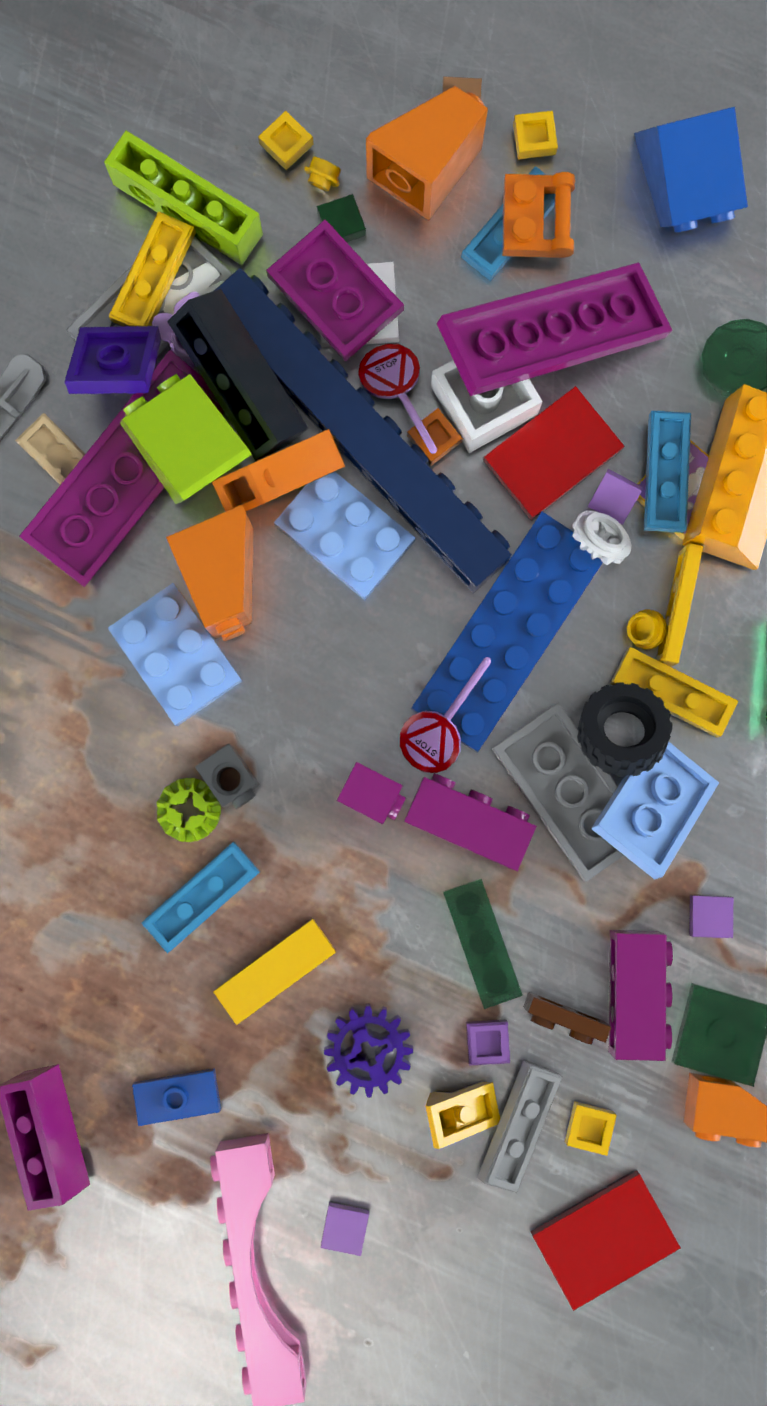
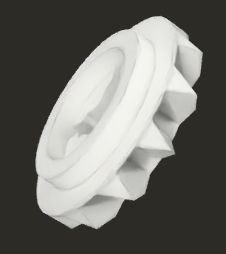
(602, 537)

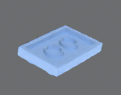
(345, 532)
(174, 654)
(656, 811)

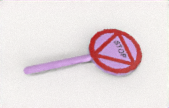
(391, 373)
(430, 738)

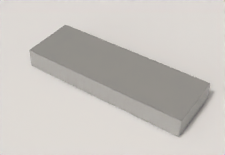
(519, 1127)

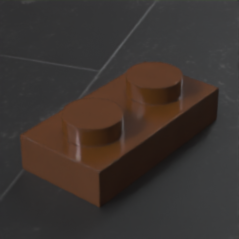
(582, 1026)

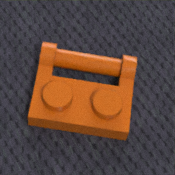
(525, 215)

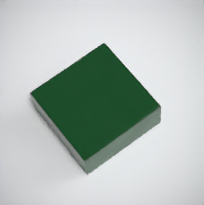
(343, 217)

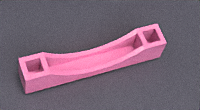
(272, 1352)

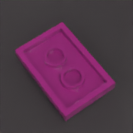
(335, 290)

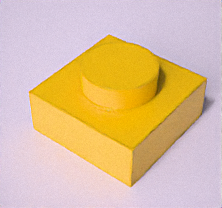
(535, 134)
(286, 140)
(590, 1128)

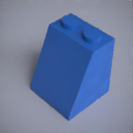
(694, 169)

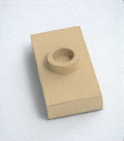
(50, 448)

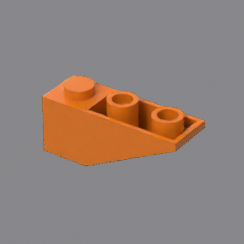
(279, 472)
(724, 1108)

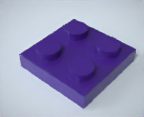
(113, 360)

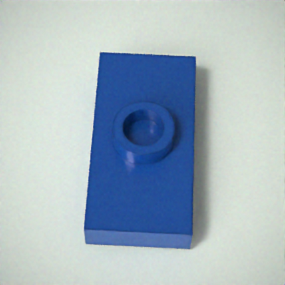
(176, 1097)

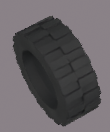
(630, 700)

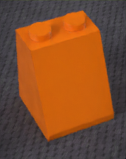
(427, 149)
(218, 570)

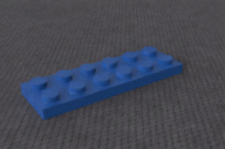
(511, 629)

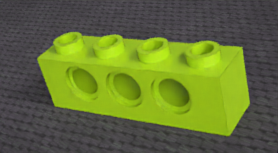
(185, 196)

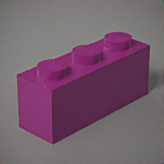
(372, 794)
(471, 821)
(639, 995)
(43, 1137)

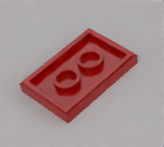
(553, 453)
(605, 1240)

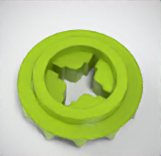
(197, 826)

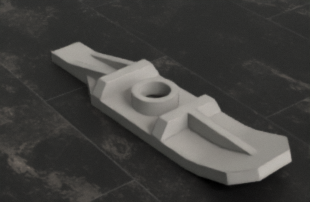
(18, 389)

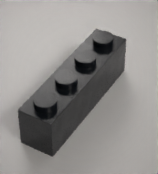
(237, 373)

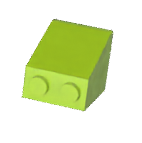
(183, 437)

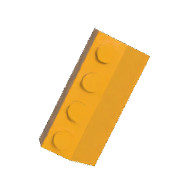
(732, 496)

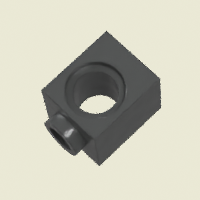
(213, 768)

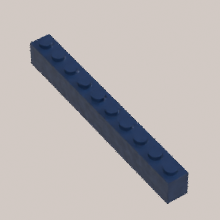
(366, 438)

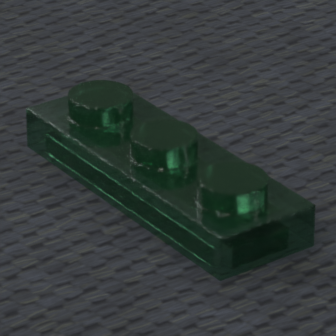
(482, 943)

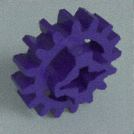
(351, 1058)

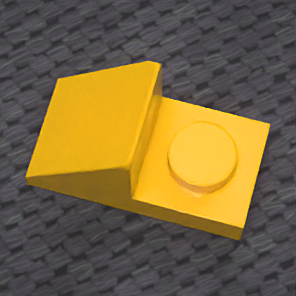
(461, 1113)

